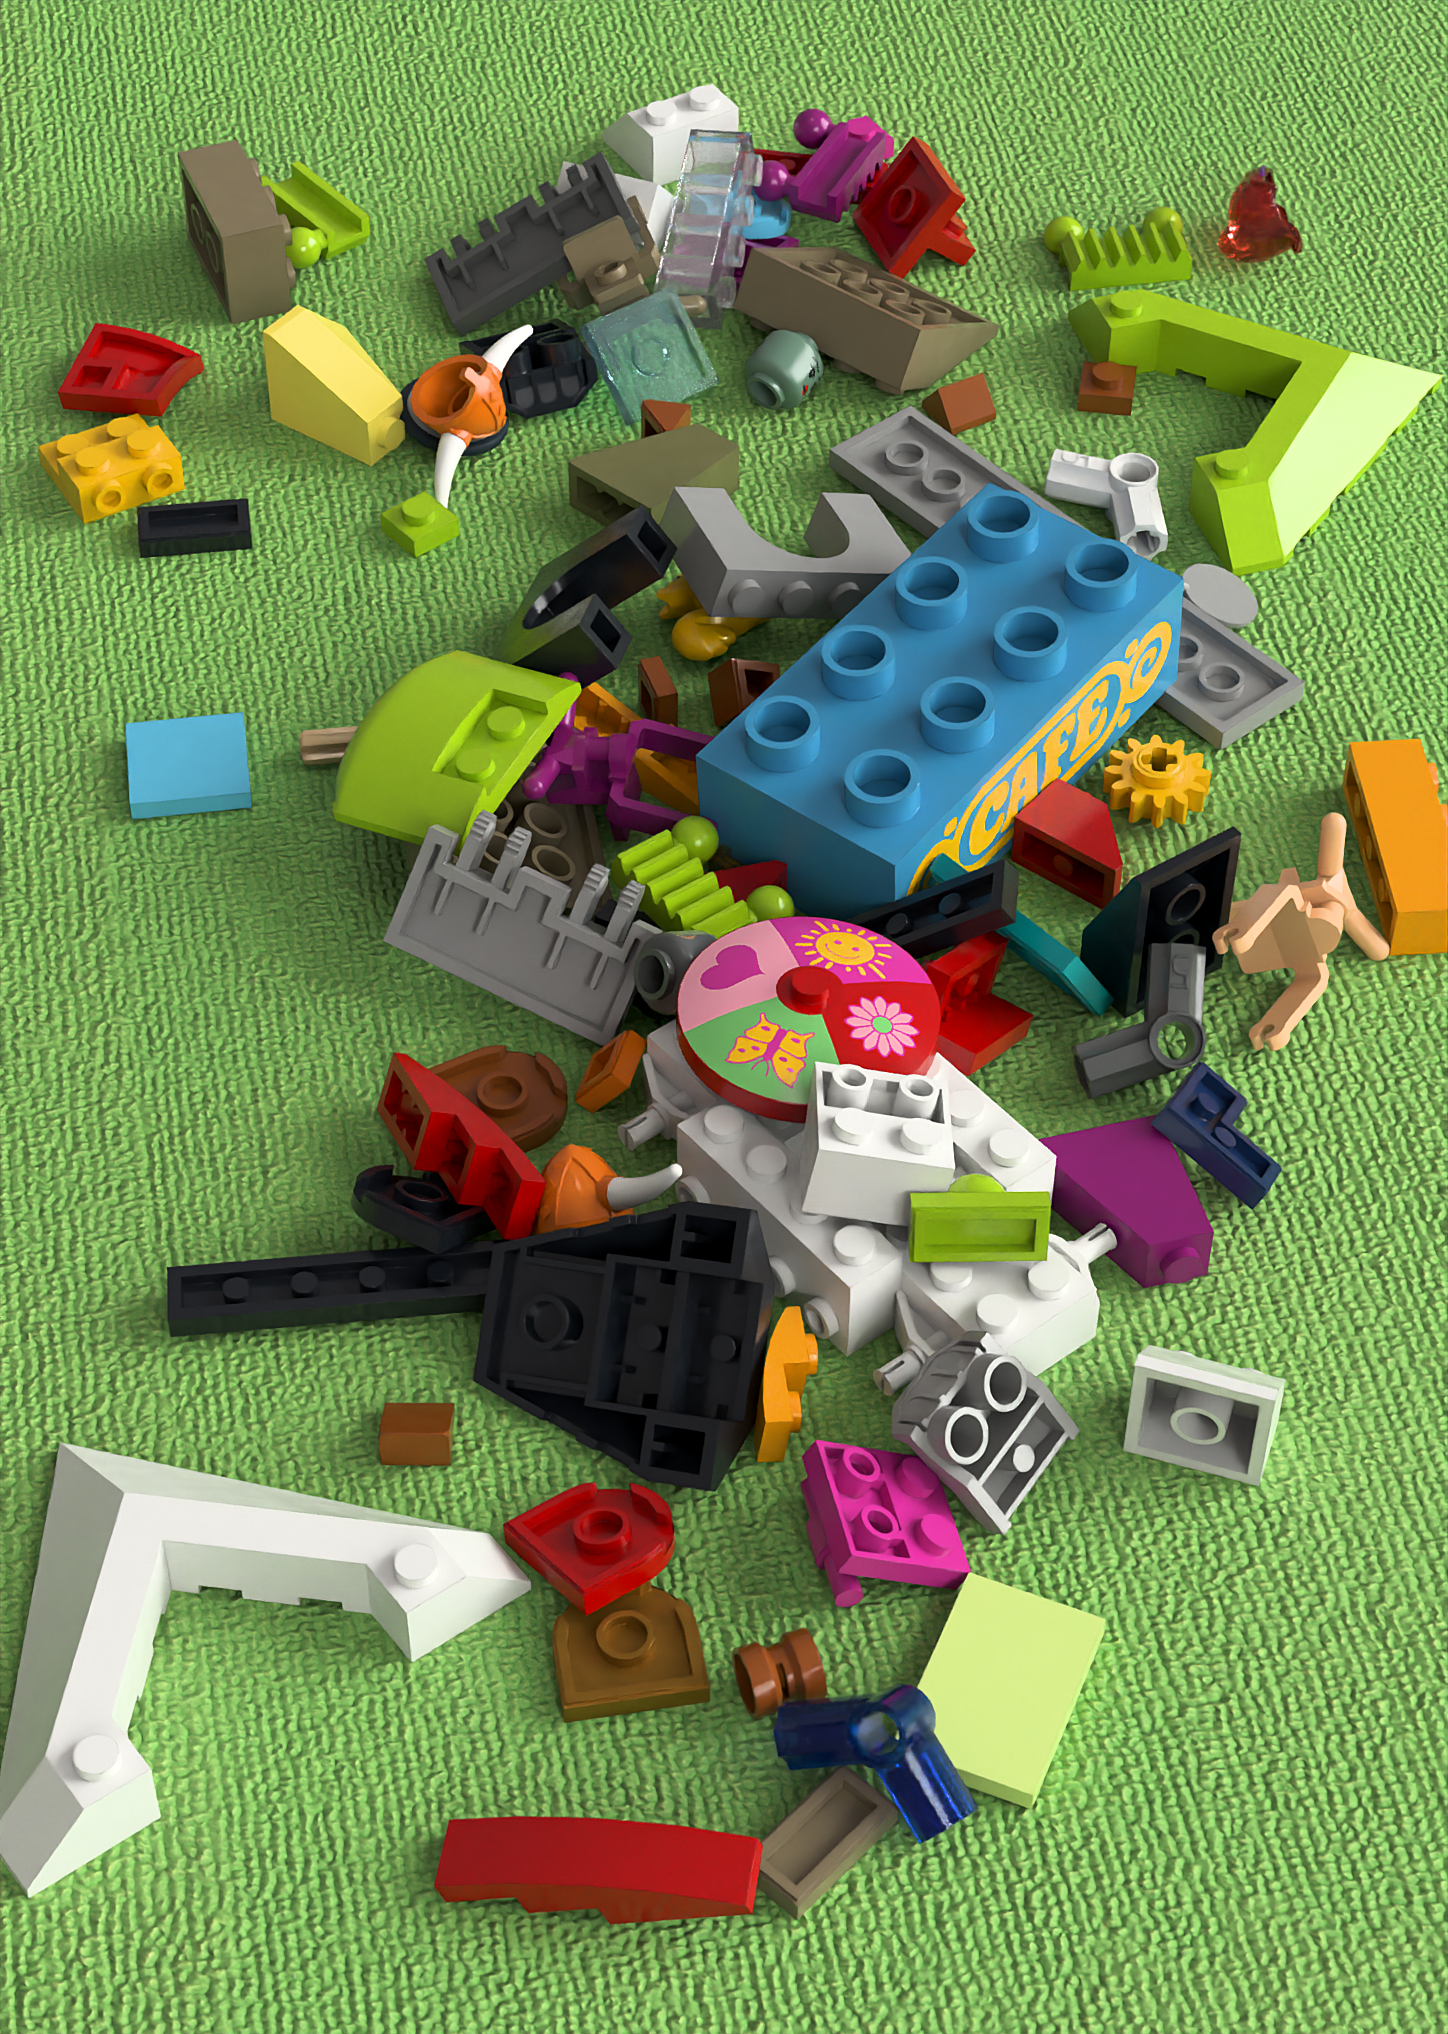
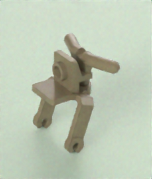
(612, 269)

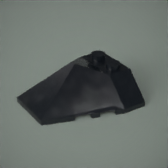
(636, 1336)

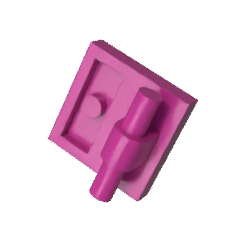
(878, 1520)

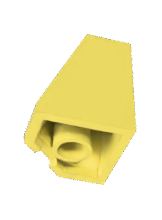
(330, 387)

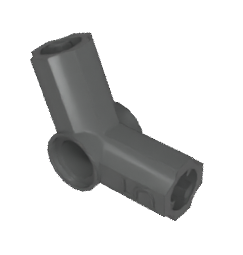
(1133, 1054)

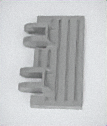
(513, 933)

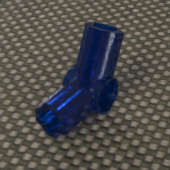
(852, 1732)

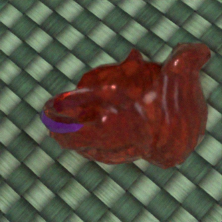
(1256, 223)

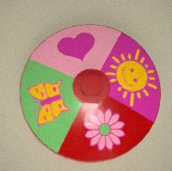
(800, 993)

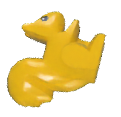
(695, 633)

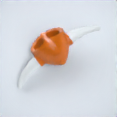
(463, 403)
(588, 1191)

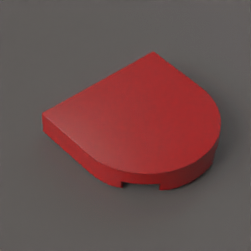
(595, 1541)

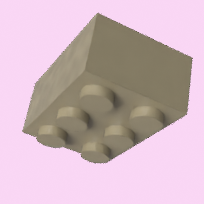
(237, 231)

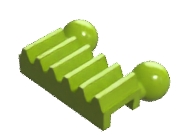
(318, 217)
(1121, 260)
(679, 892)

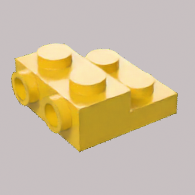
(113, 467)

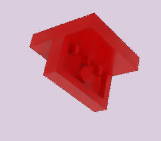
(914, 211)
(973, 1020)

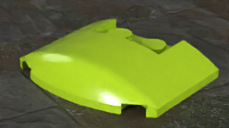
(447, 745)

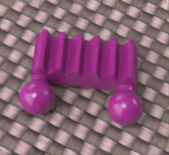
(830, 175)

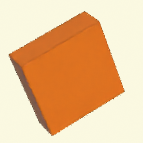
(610, 1070)

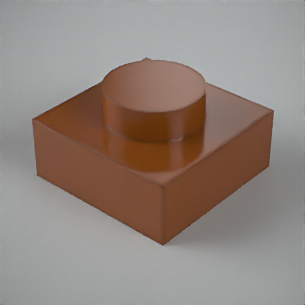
(1107, 388)

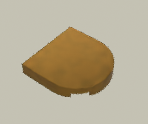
(629, 1656)

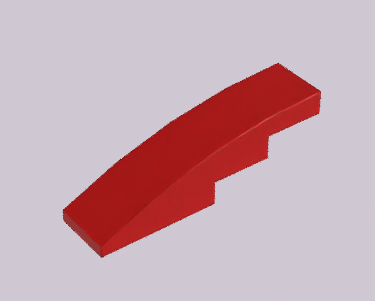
(455, 1138)
(607, 1864)

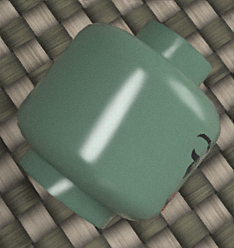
(783, 370)

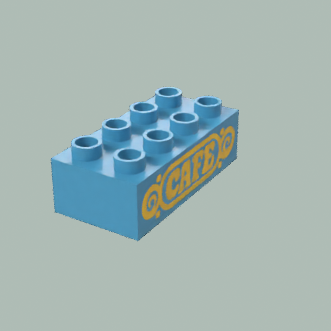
(944, 706)

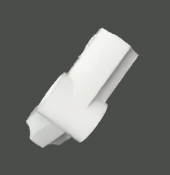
(1121, 487)

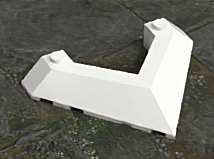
(107, 1561)

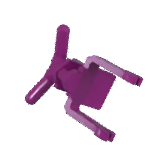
(602, 770)

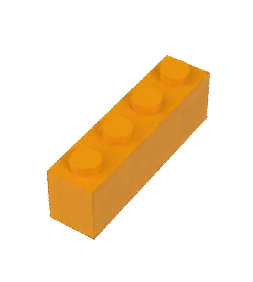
(1401, 841)

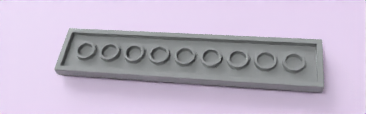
(929, 475)

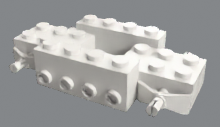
(855, 1272)

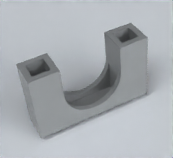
(748, 577)

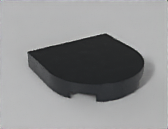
(417, 1209)

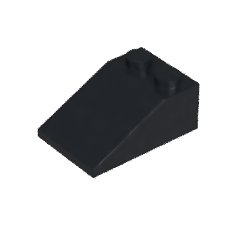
(1169, 903)

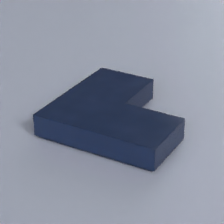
(1201, 1123)

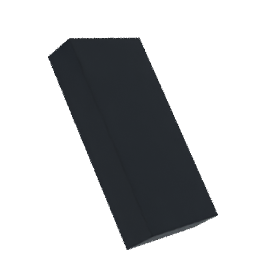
(194, 528)

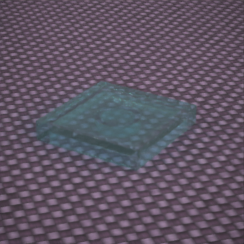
(649, 353)

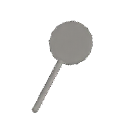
(1220, 595)

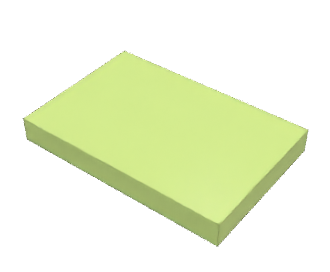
(1007, 1684)

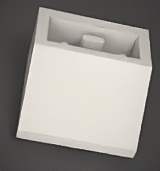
(874, 1143)

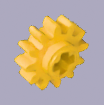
(1156, 781)

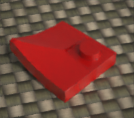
(127, 372)

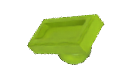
(978, 1223)

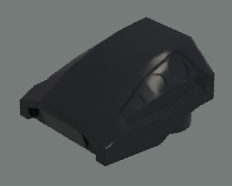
(545, 371)

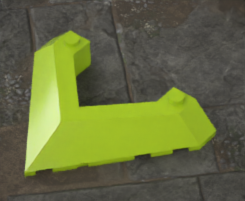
(1312, 445)

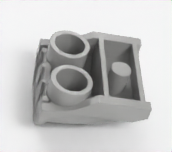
(982, 1425)

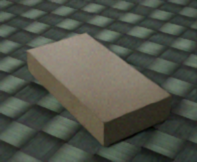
(822, 1839)

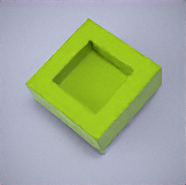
(420, 524)

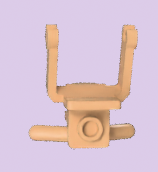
(1296, 928)

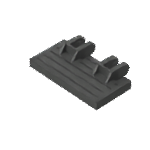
(528, 247)

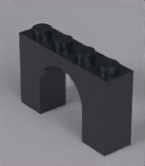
(567, 611)

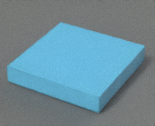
(188, 765)

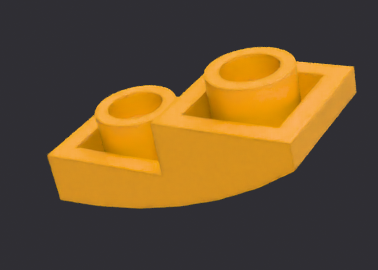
(788, 1362)

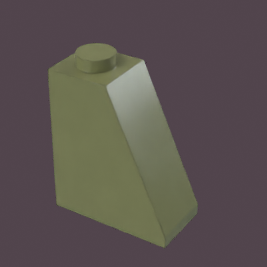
(646, 470)

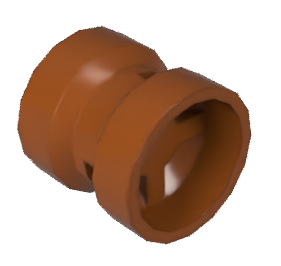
(779, 1673)

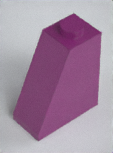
(1140, 1190)

